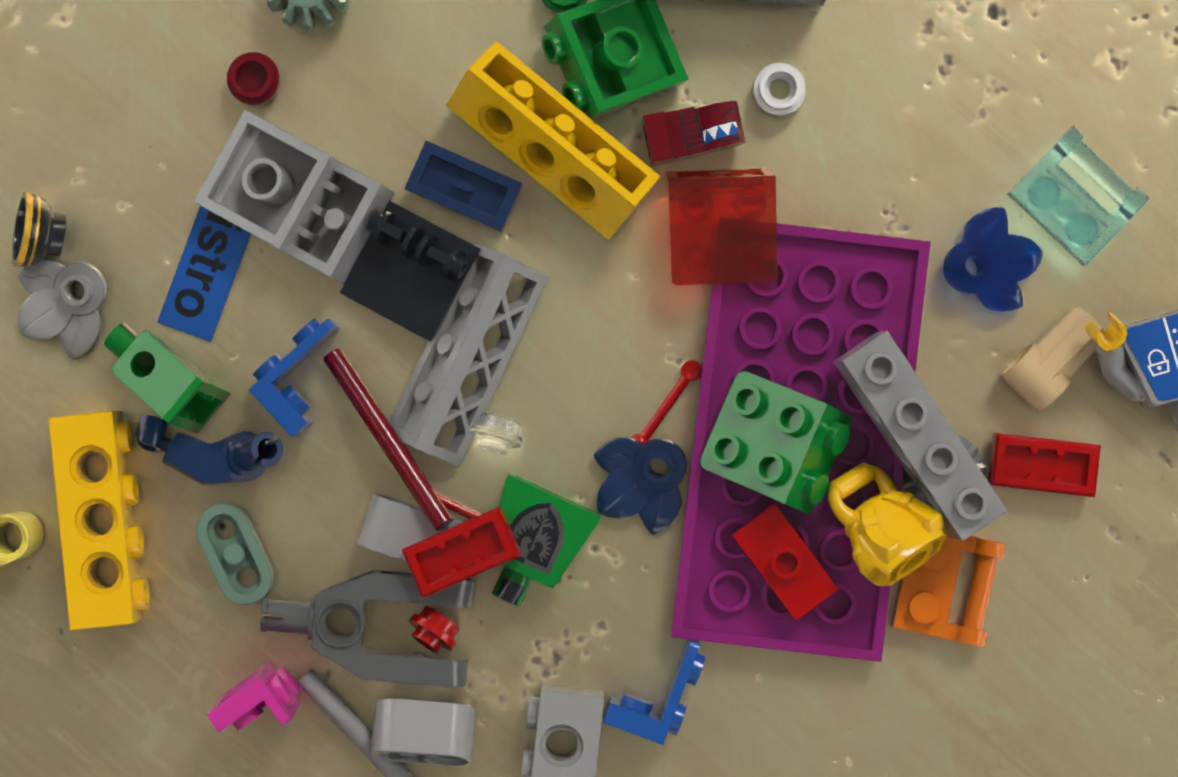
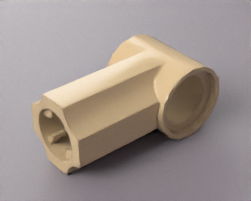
(1044, 368)

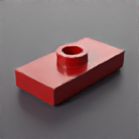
(1044, 464)
(462, 552)
(785, 561)

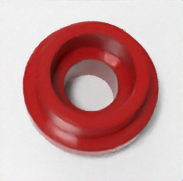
(433, 630)

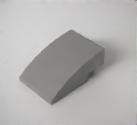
(293, 196)

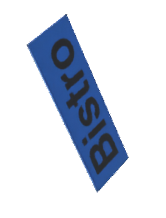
(204, 275)

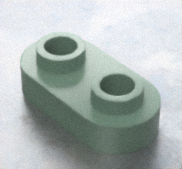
(231, 555)

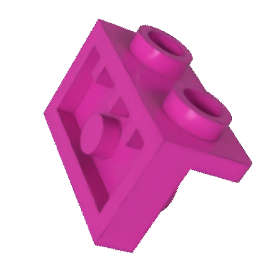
(247, 698)

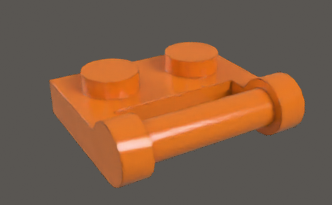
(927, 593)

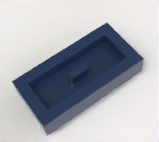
(463, 186)

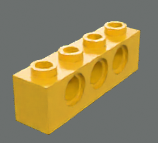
(552, 140)
(88, 599)

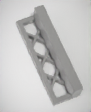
(458, 350)

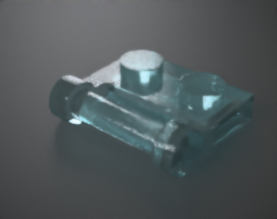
(1067, 208)

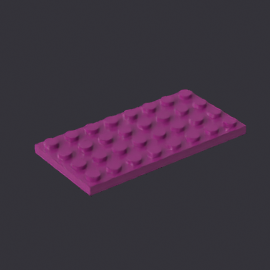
(826, 301)

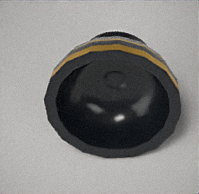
(36, 231)

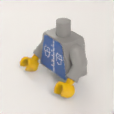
(1141, 358)

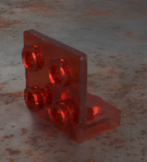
(722, 226)

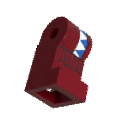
(692, 132)

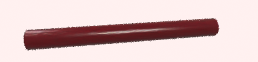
(388, 439)

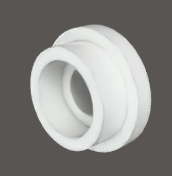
(786, 74)

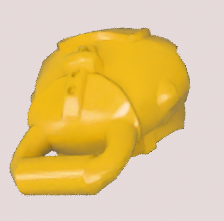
(888, 531)

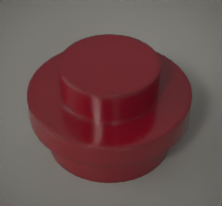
(253, 78)

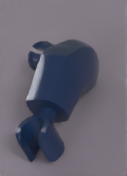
(225, 461)

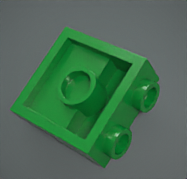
(612, 54)

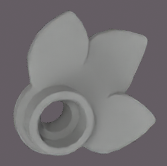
(57, 310)

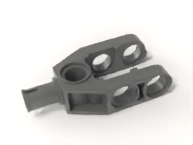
(349, 649)

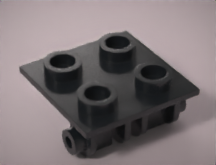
(409, 270)

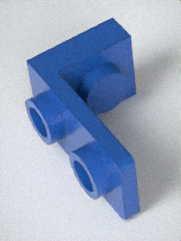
(288, 405)
(635, 713)

